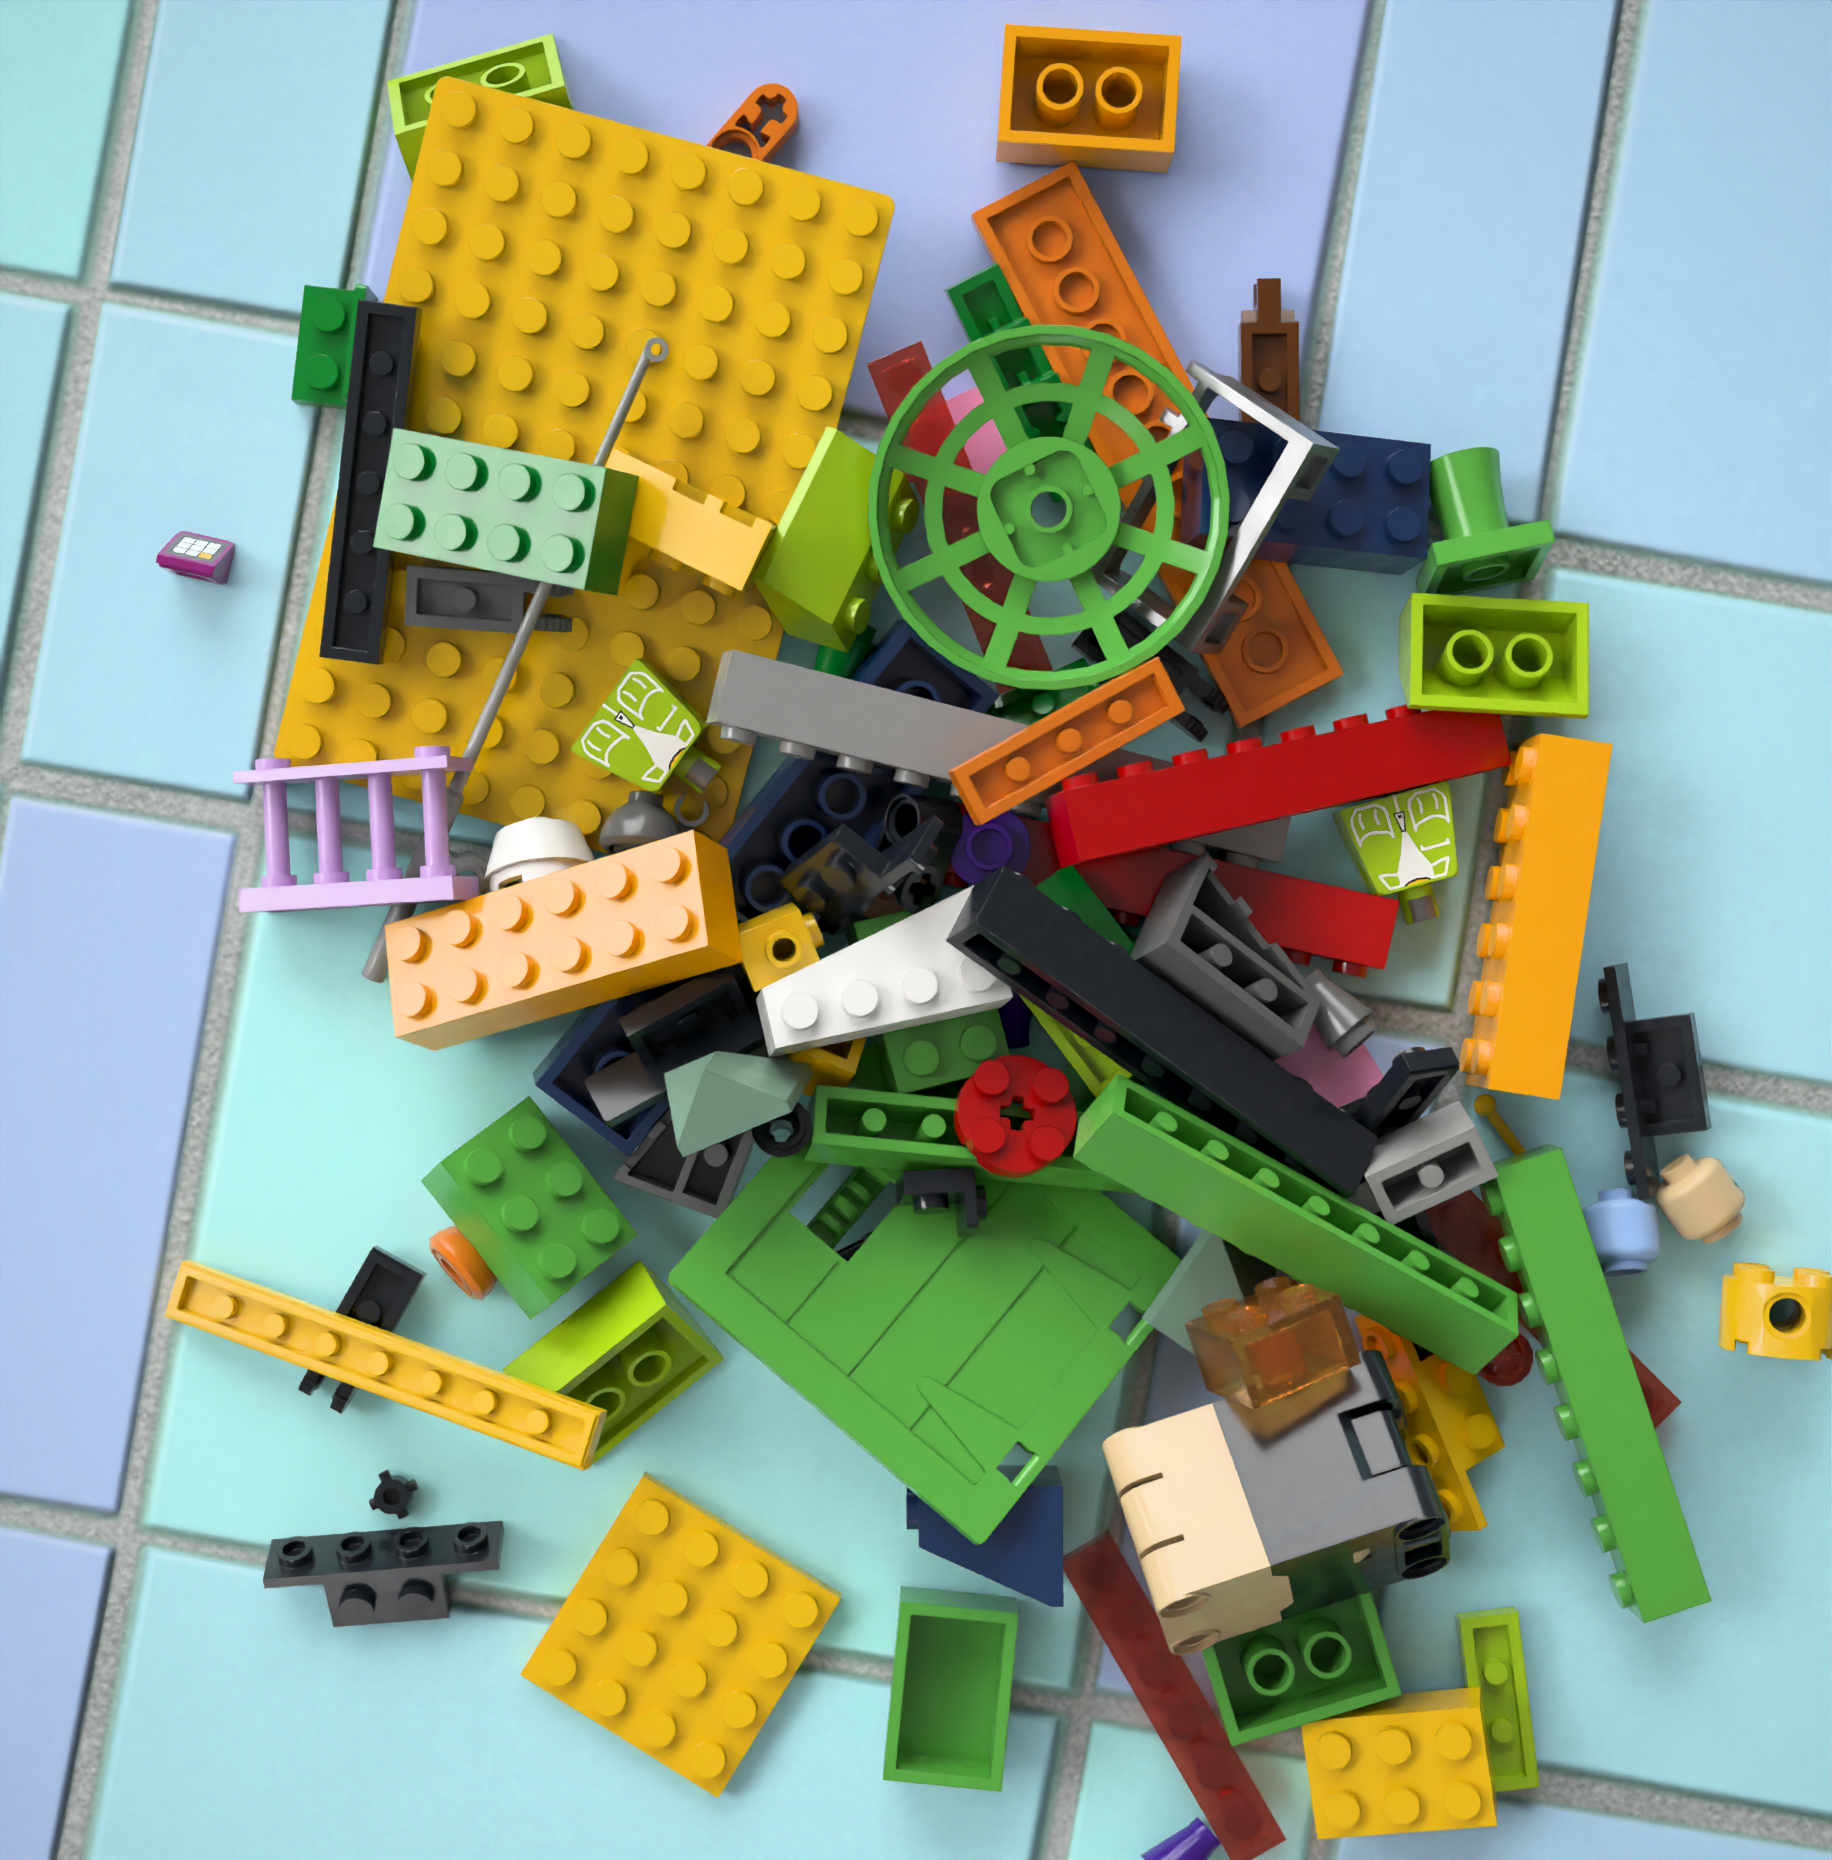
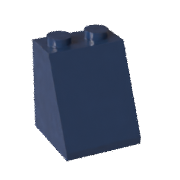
(1021, 1550)

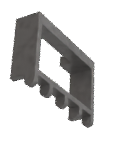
(1293, 477)

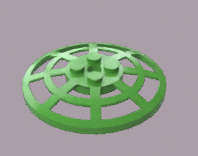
(1041, 467)

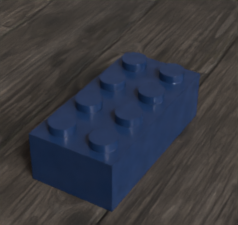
(1361, 517)

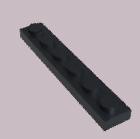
(376, 404)

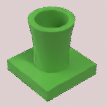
(1477, 542)

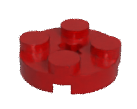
(1040, 1091)

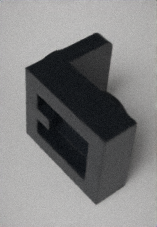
(935, 1189)

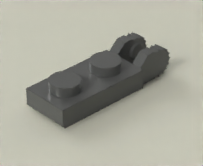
(475, 600)

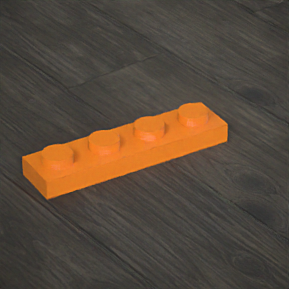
(1066, 741)

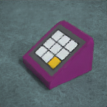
(197, 557)

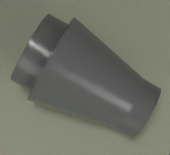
(1341, 1018)

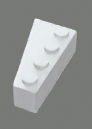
(880, 985)

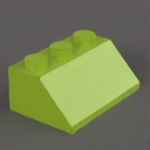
(521, 69)
(821, 556)
(1495, 655)
(623, 1353)

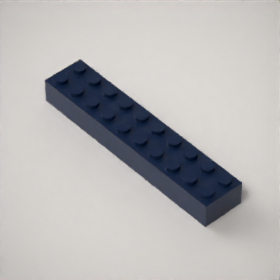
(779, 825)

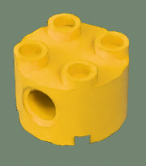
(1746, 1308)

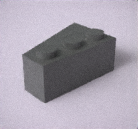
(1223, 963)
(697, 1181)

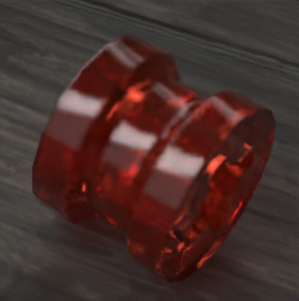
(1511, 1363)

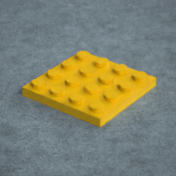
(681, 1634)

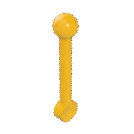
(1486, 1106)

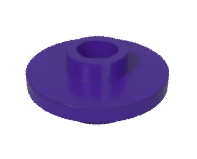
(990, 847)

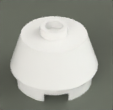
(534, 850)

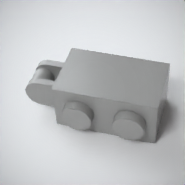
(1424, 1165)

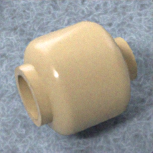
(1700, 1198)

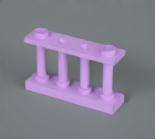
(384, 881)

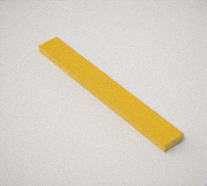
(387, 1364)

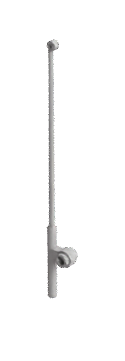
(377, 963)

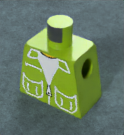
(648, 734)
(1403, 846)

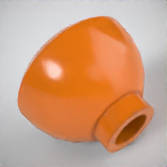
(462, 1262)

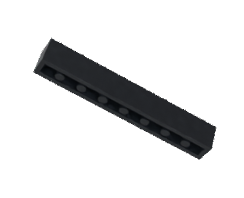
(1156, 1031)

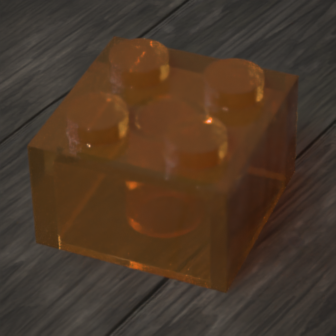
(1272, 1341)

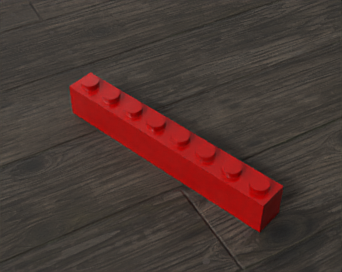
(1269, 782)
(1294, 912)

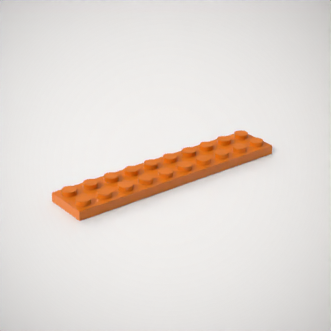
(1075, 274)

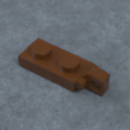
(1269, 350)

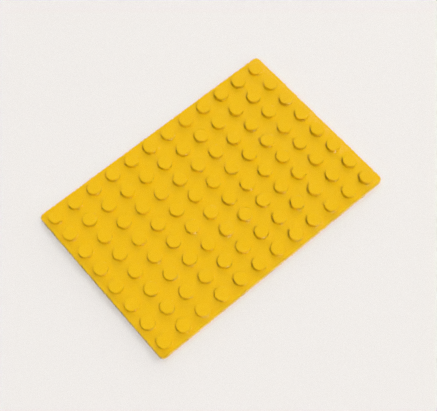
(539, 277)

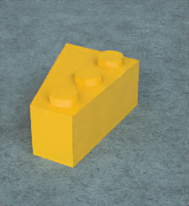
(694, 528)

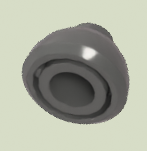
(637, 823)

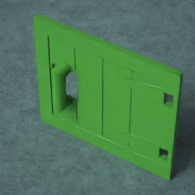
(926, 1338)

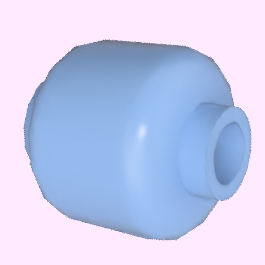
(1623, 1232)

